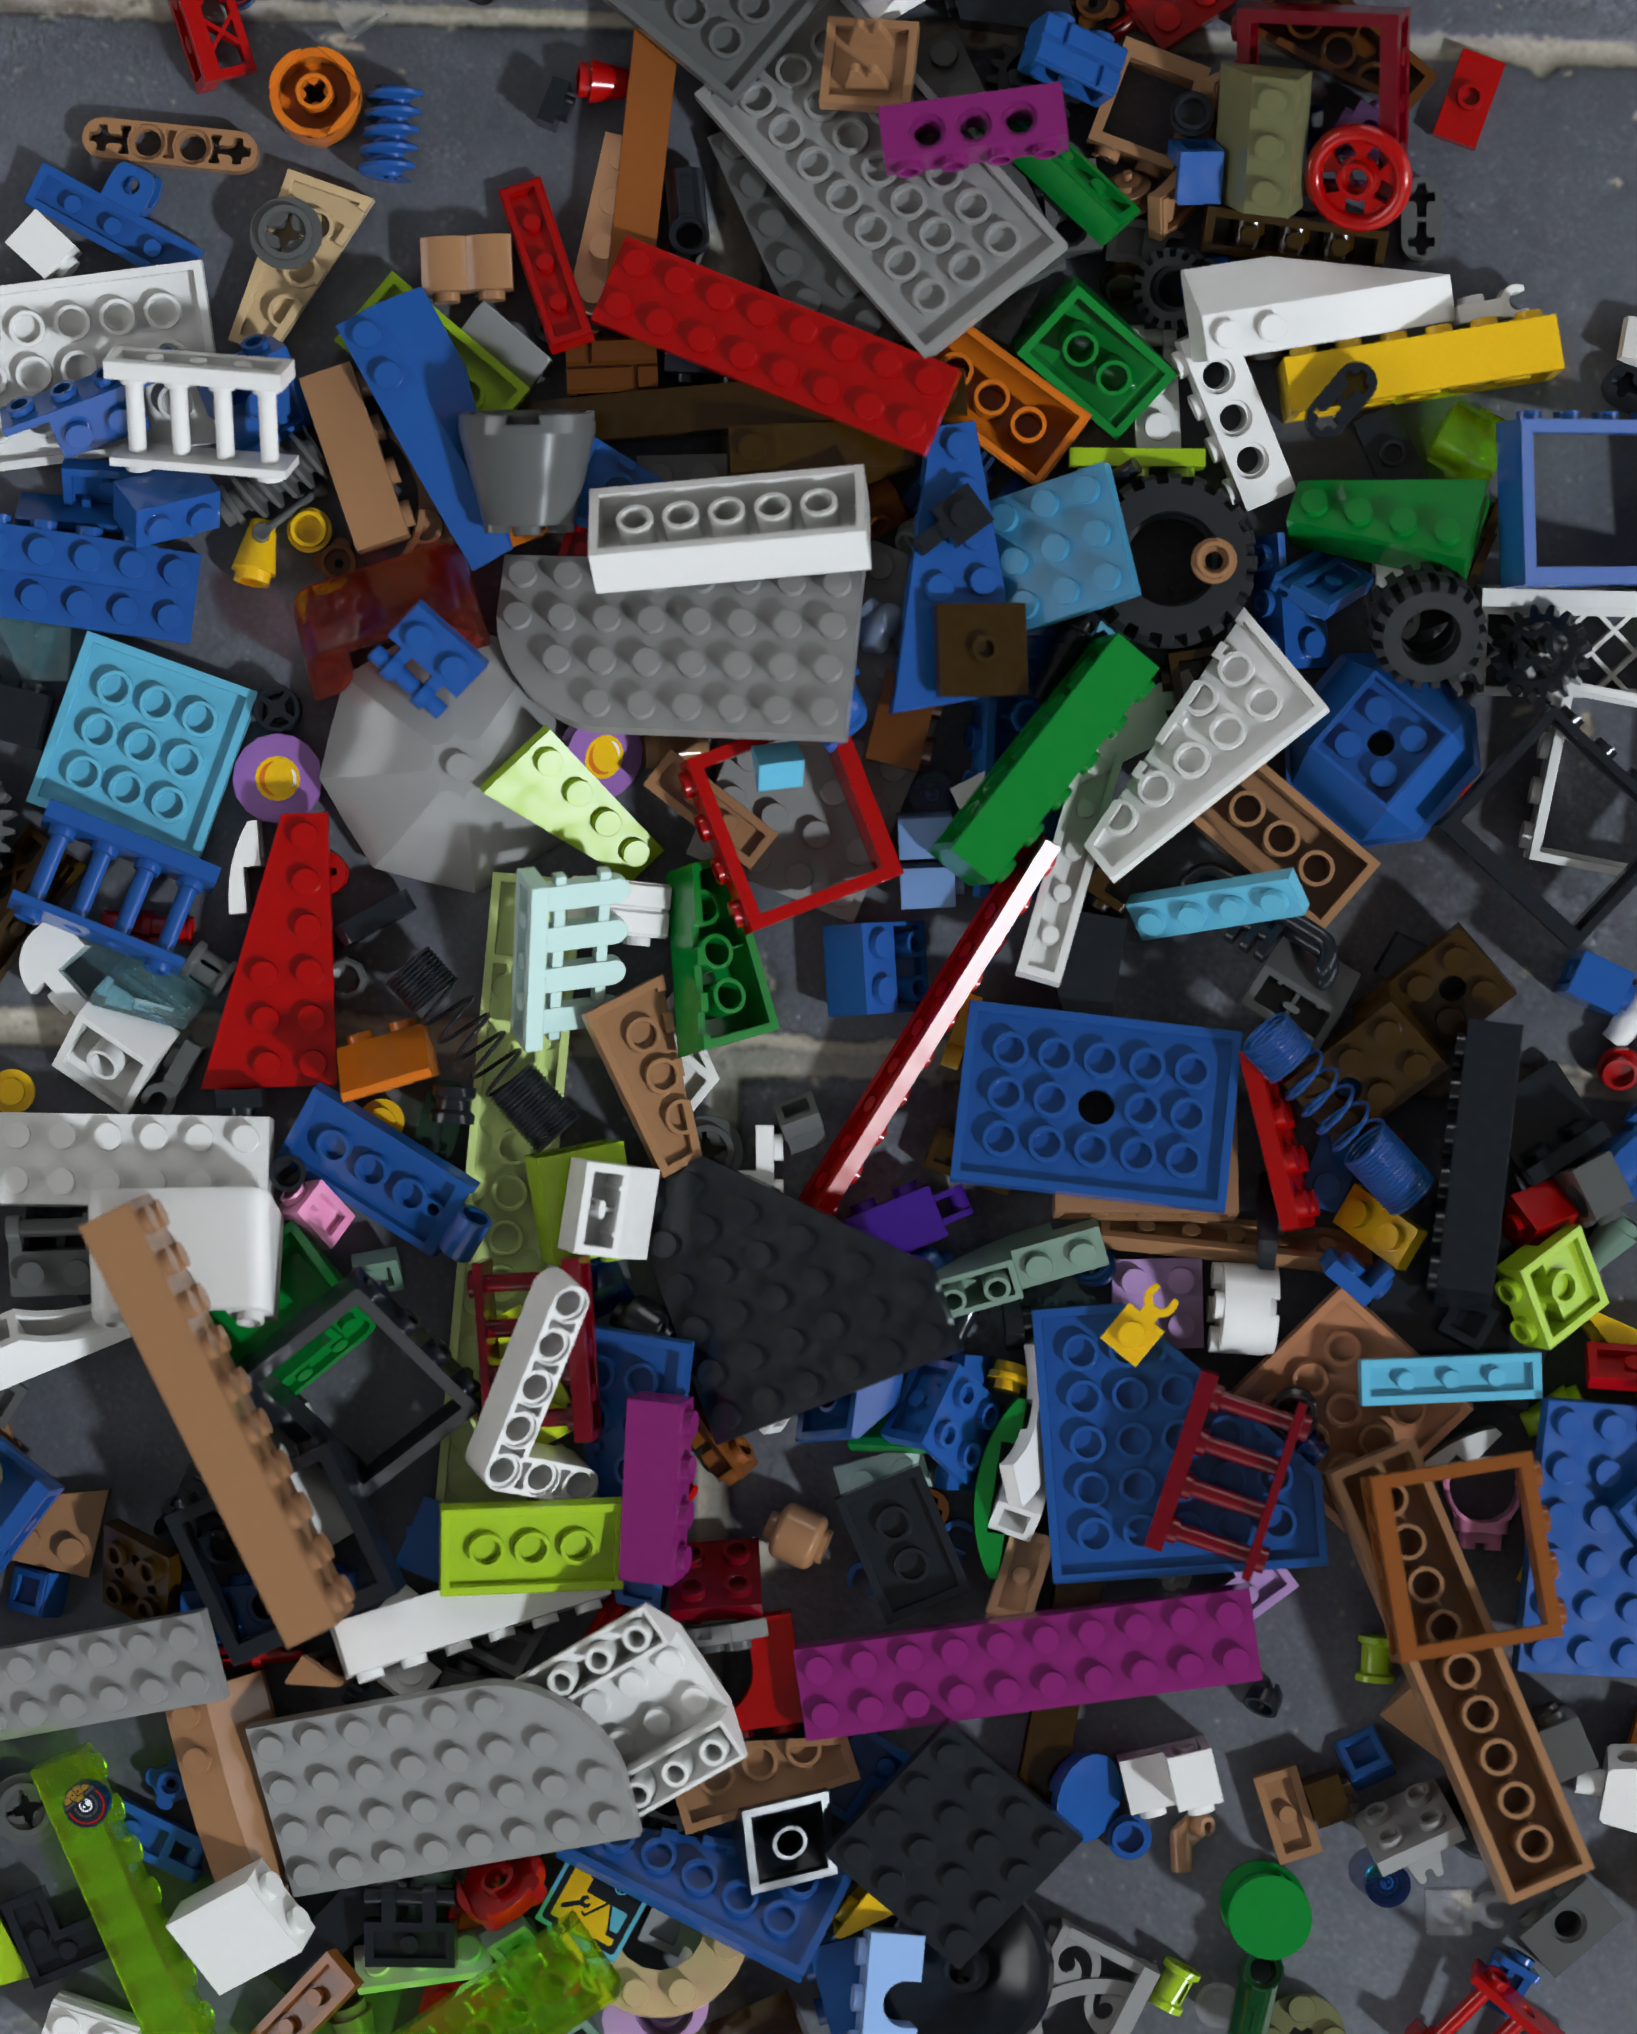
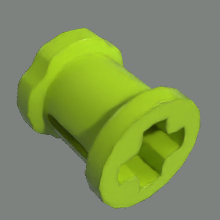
(1375, 1660)
(1173, 1986)

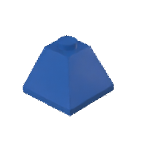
(849, 1415)

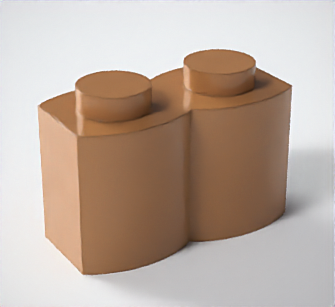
(468, 266)

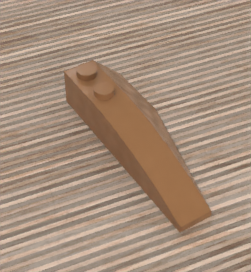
(223, 1777)

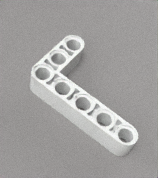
(505, 1435)

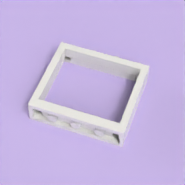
(1542, 787)

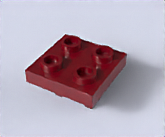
(720, 1582)

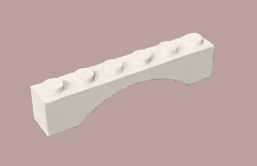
(48, 1339)

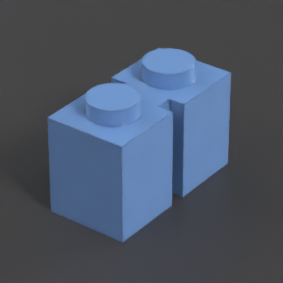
(924, 882)

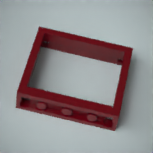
(1394, 55)

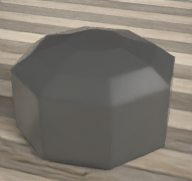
(350, 978)

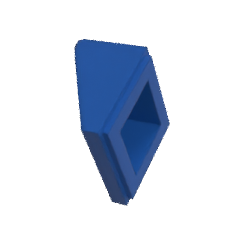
(38, 1591)
(1364, 1758)

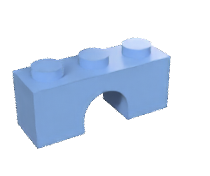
(884, 1960)

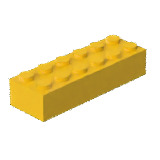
(1427, 365)

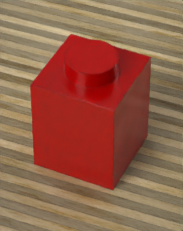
(1537, 1214)

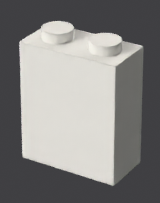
(240, 1926)

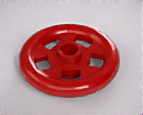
(1333, 203)

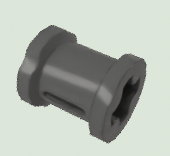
(209, 969)

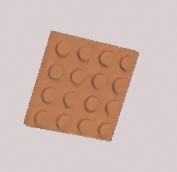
(1323, 1360)

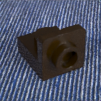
(1098, 897)

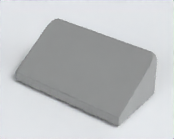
(507, 344)

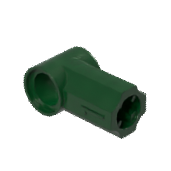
(1254, 2001)

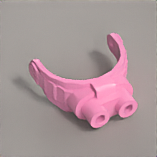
(1480, 1531)

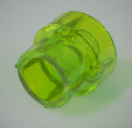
(1466, 443)

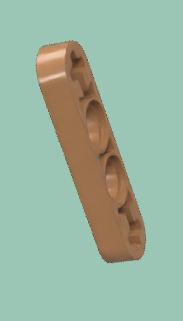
(170, 152)

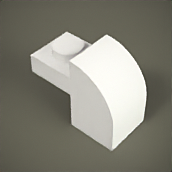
(43, 964)

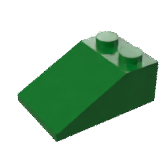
(1093, 356)

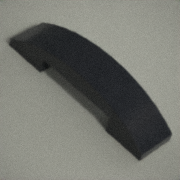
(336, 1927)

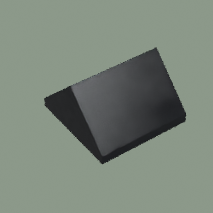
(784, 1840)

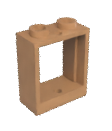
(1158, 64)

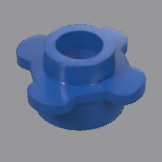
(158, 1780)

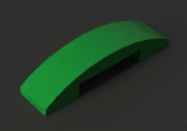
(1006, 1430)

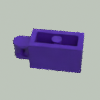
(911, 1216)

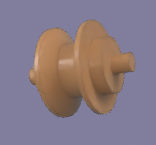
(1135, 187)

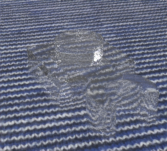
(1453, 1911)

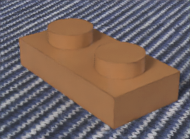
(1287, 1813)

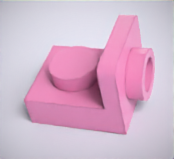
(317, 1212)

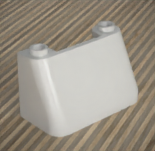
(230, 1243)

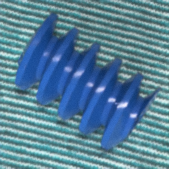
(389, 132)

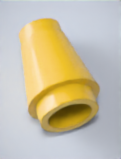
(254, 560)

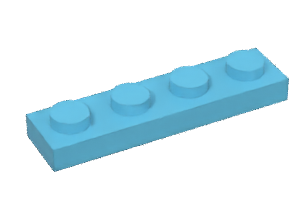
(1217, 904)
(1449, 1378)

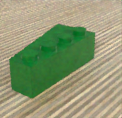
(1391, 520)
(714, 966)

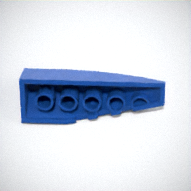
(421, 393)

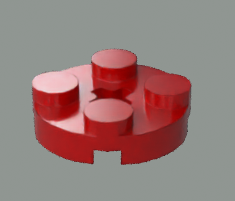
(498, 1905)

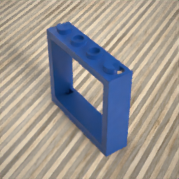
(1517, 500)

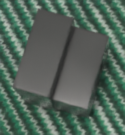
(800, 1122)

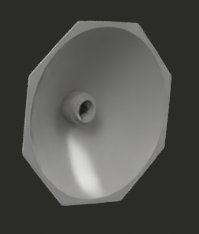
(416, 779)

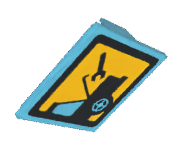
(601, 1908)

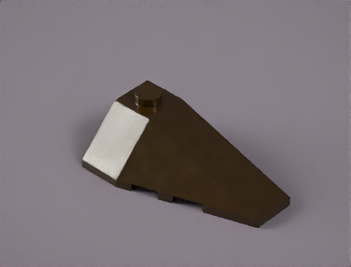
(811, 446)

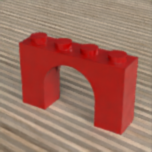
(773, 1689)

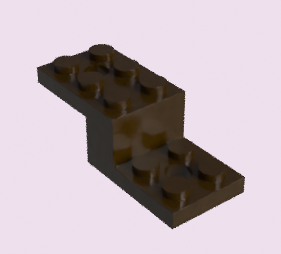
(1404, 1031)

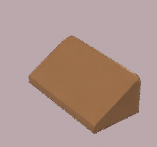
(318, 1670)

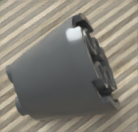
(527, 466)

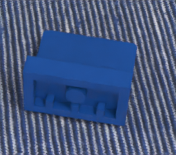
(945, 1416)

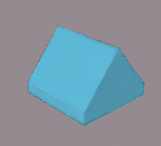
(778, 766)

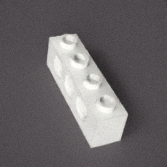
(1271, 475)

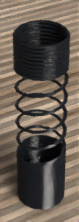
(526, 1098)

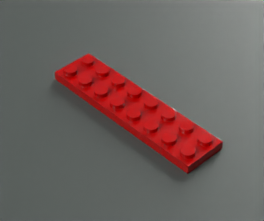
(776, 346)

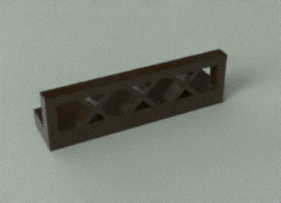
(20, 874)

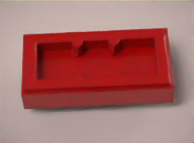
(1468, 99)

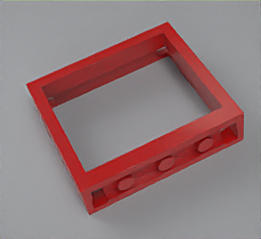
(727, 865)

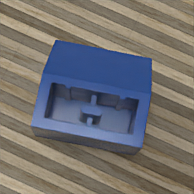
(875, 967)

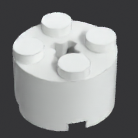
(1243, 1309)

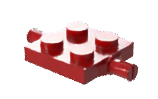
(1167, 21)

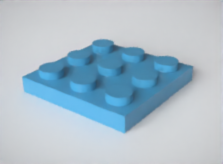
(1064, 547)

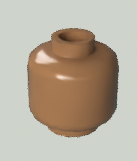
(798, 1535)

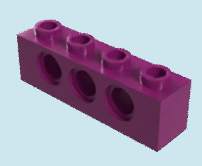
(992, 111)

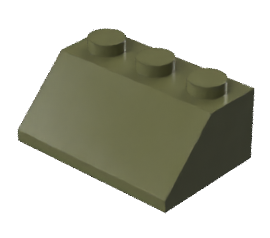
(1263, 137)

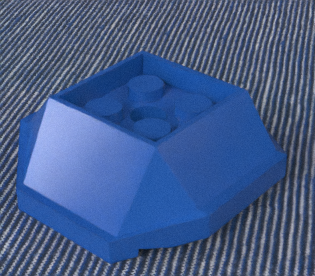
(1390, 795)

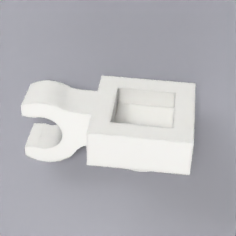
(1476, 307)

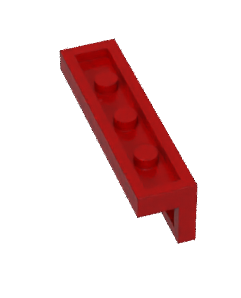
(199, 48)

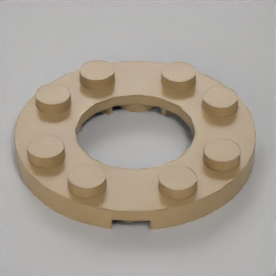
(679, 1988)

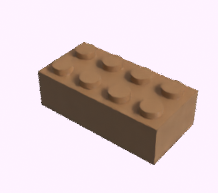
(1274, 827)

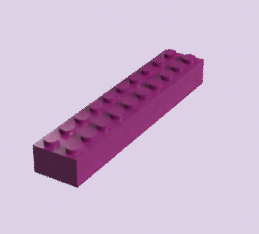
(1027, 1661)

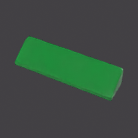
(1079, 190)

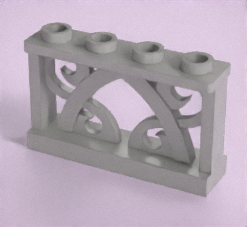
(1124, 1995)

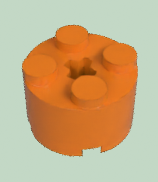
(316, 70)

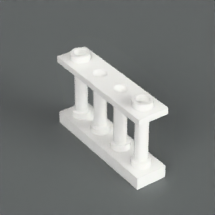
(221, 375)

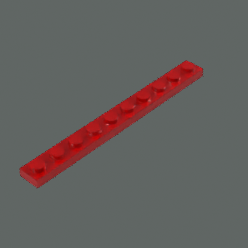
(928, 1024)

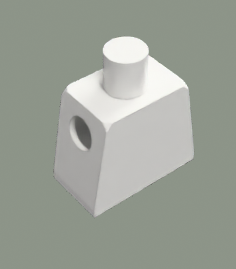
(1614, 1787)

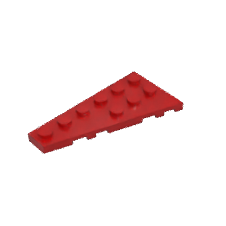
(283, 994)

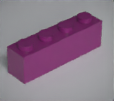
(657, 1488)

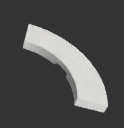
(1024, 1466)

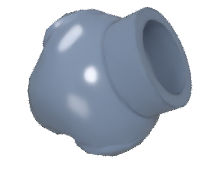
(879, 626)

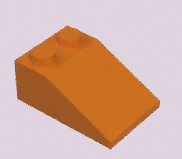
(386, 1061)

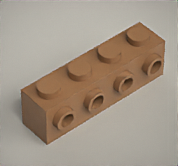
(356, 459)

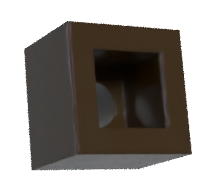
(1328, 1797)

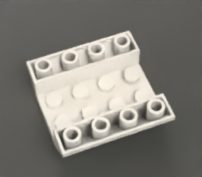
(652, 1700)

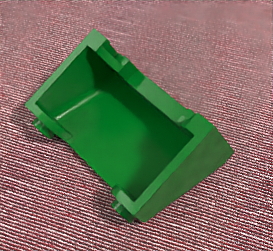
(303, 1279)

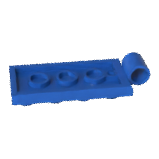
(387, 1176)

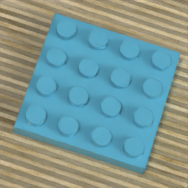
(144, 743)

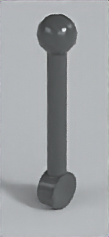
(262, 531)

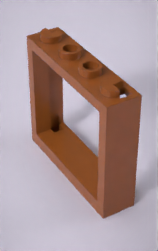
(1391, 1572)

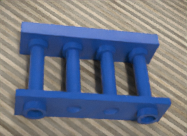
(107, 844)

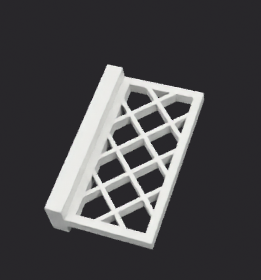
(1579, 602)

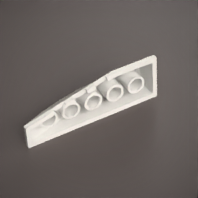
(1302, 302)

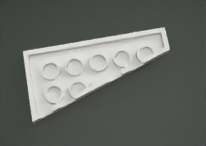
(1218, 735)

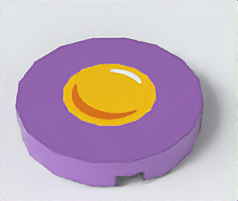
(609, 757)
(277, 777)

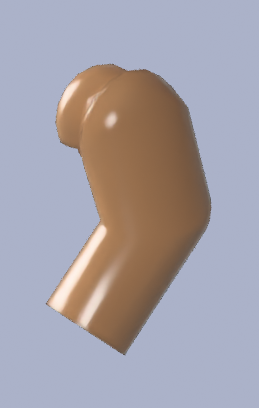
(1184, 1836)

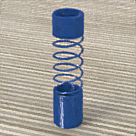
(1377, 1156)

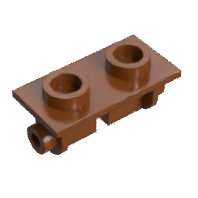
(728, 1460)

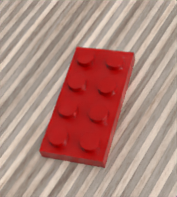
(1282, 1156)

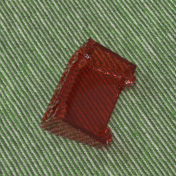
(370, 601)

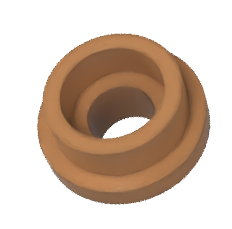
(1224, 550)

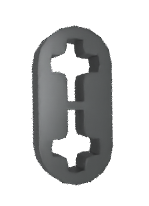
(1431, 223)

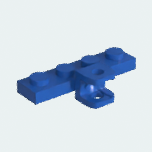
(114, 215)

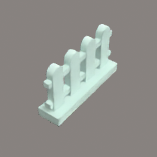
(537, 937)

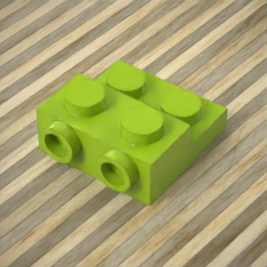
(1551, 1288)

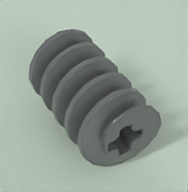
(310, 460)

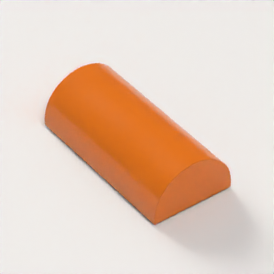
(1014, 409)

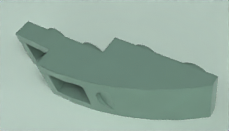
(1020, 1261)

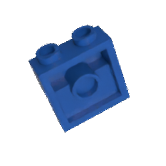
(291, 403)

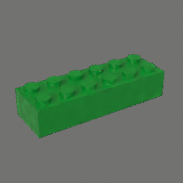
(1045, 760)

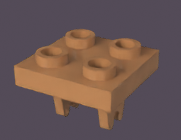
(868, 63)

